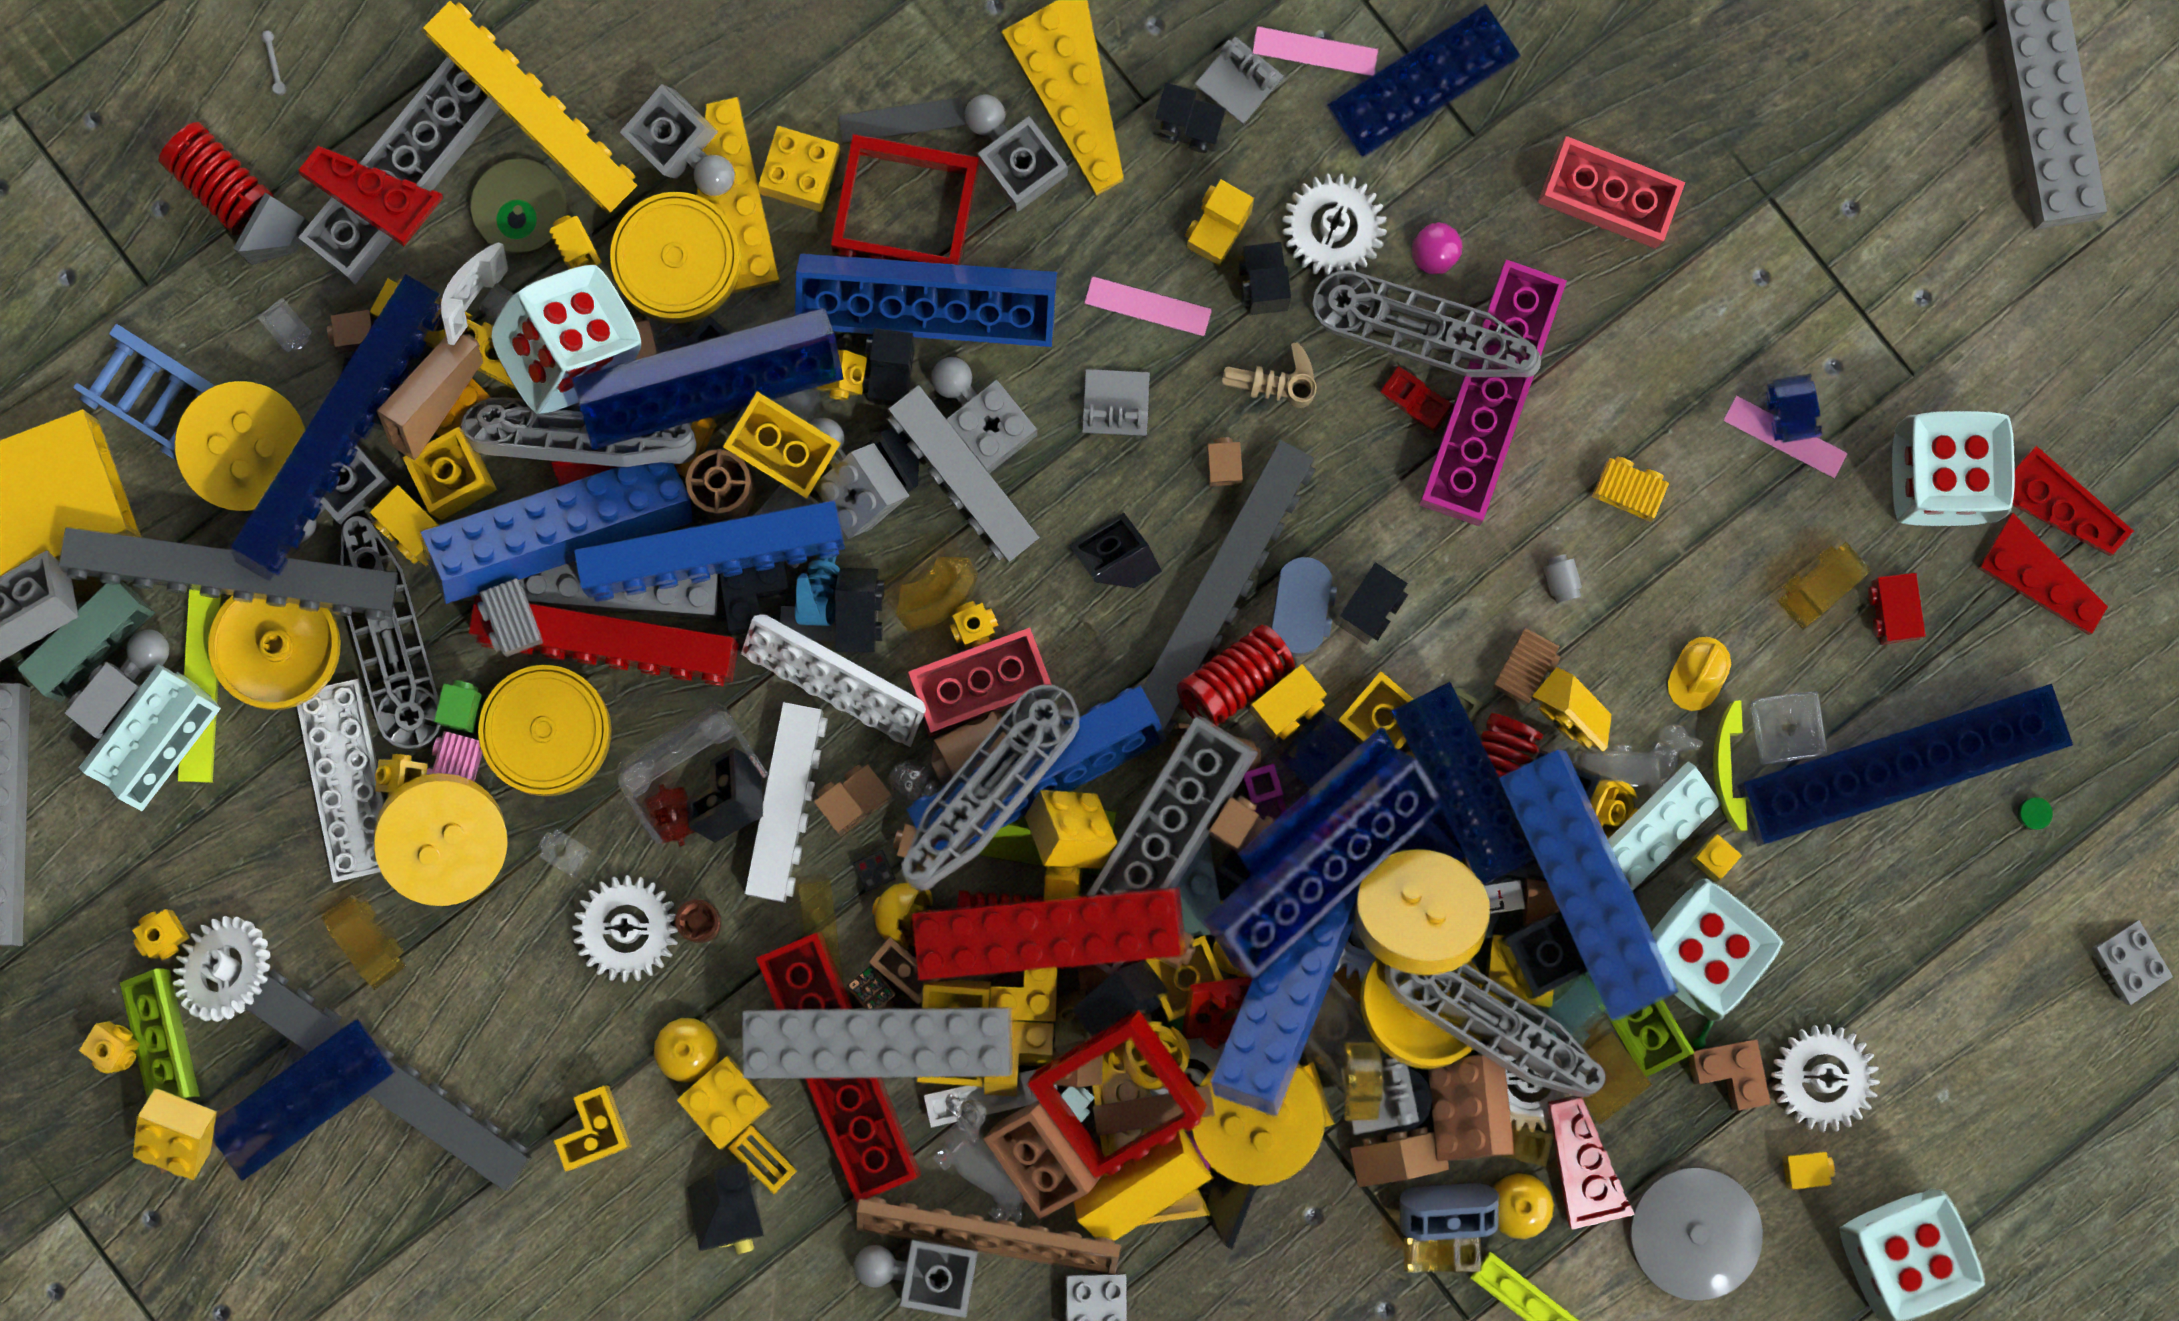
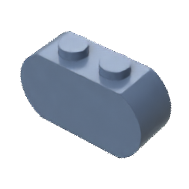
(1303, 604)
(1449, 1211)

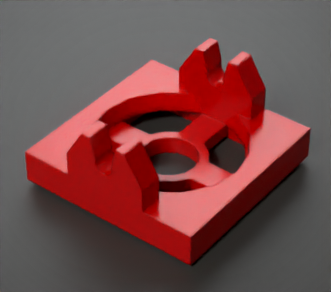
(1224, 993)

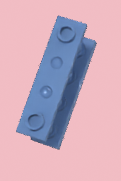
(153, 362)

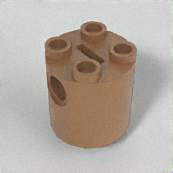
(729, 474)
(957, 746)

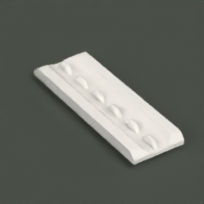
(833, 679)
(343, 776)

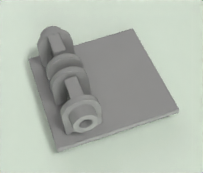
(1239, 80)
(1116, 402)
(2132, 963)
(1397, 1102)
(1096, 1298)

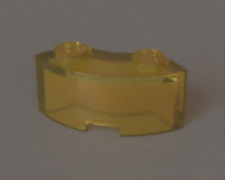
(1823, 585)
(937, 594)
(364, 941)

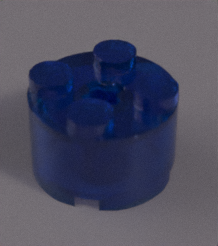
(1795, 408)

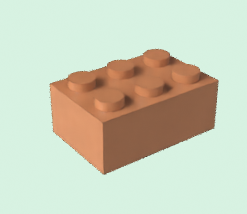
(1471, 1109)
(1039, 1160)

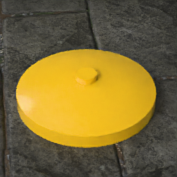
(273, 653)
(1404, 1032)

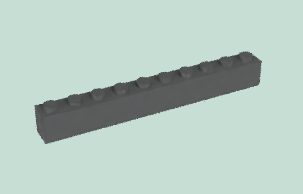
(216, 573)
(1228, 578)
(402, 1092)

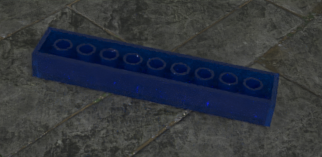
(337, 429)
(1905, 765)

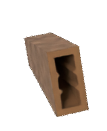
(428, 394)

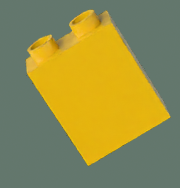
(58, 480)

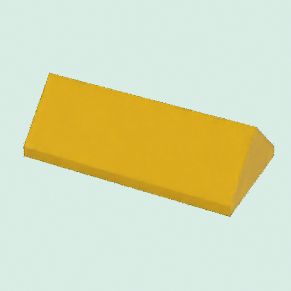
(1142, 1188)

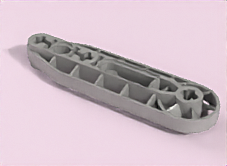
(1441, 333)
(514, 430)
(393, 700)
(975, 800)
(1500, 1027)

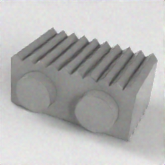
(510, 618)

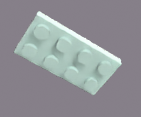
(1663, 823)

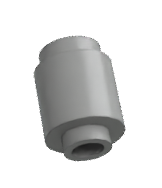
(1562, 578)

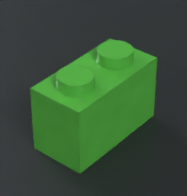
(460, 707)

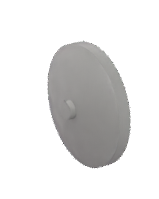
(1696, 1234)

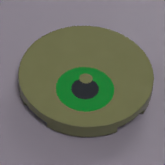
(518, 205)

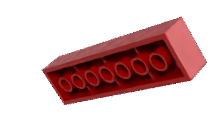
(624, 644)
(1049, 933)
(852, 1108)

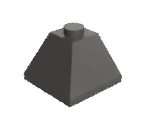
(270, 232)

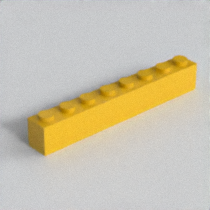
(529, 106)

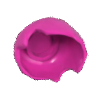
(1436, 248)

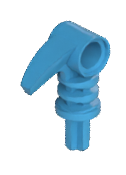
(816, 592)

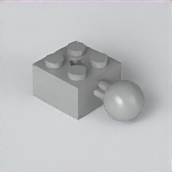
(1023, 142)
(684, 145)
(953, 379)
(858, 483)
(349, 500)
(114, 686)
(876, 1267)

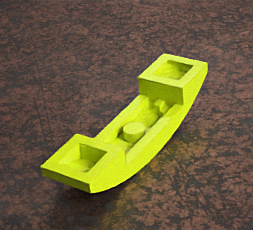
(1733, 808)

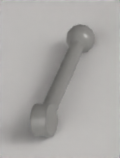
(278, 87)

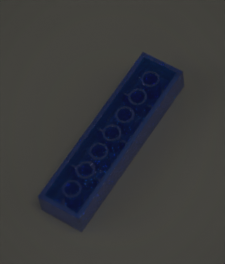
(708, 378)
(1323, 863)

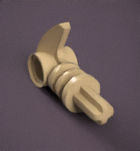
(1276, 385)

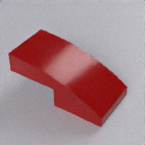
(1416, 399)

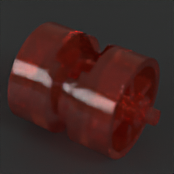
(671, 814)

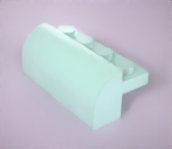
(150, 736)

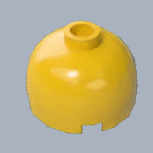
(1613, 804)
(895, 910)
(686, 1050)
(1138, 1067)
(1523, 1206)

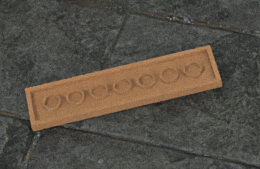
(987, 1237)

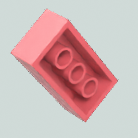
(1611, 192)
(978, 681)

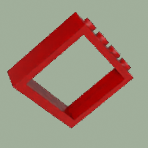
(908, 155)
(1160, 1060)

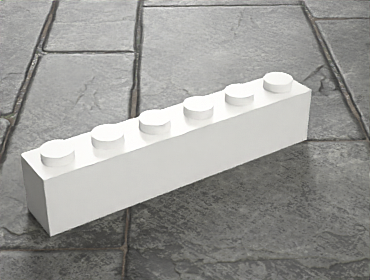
(785, 803)

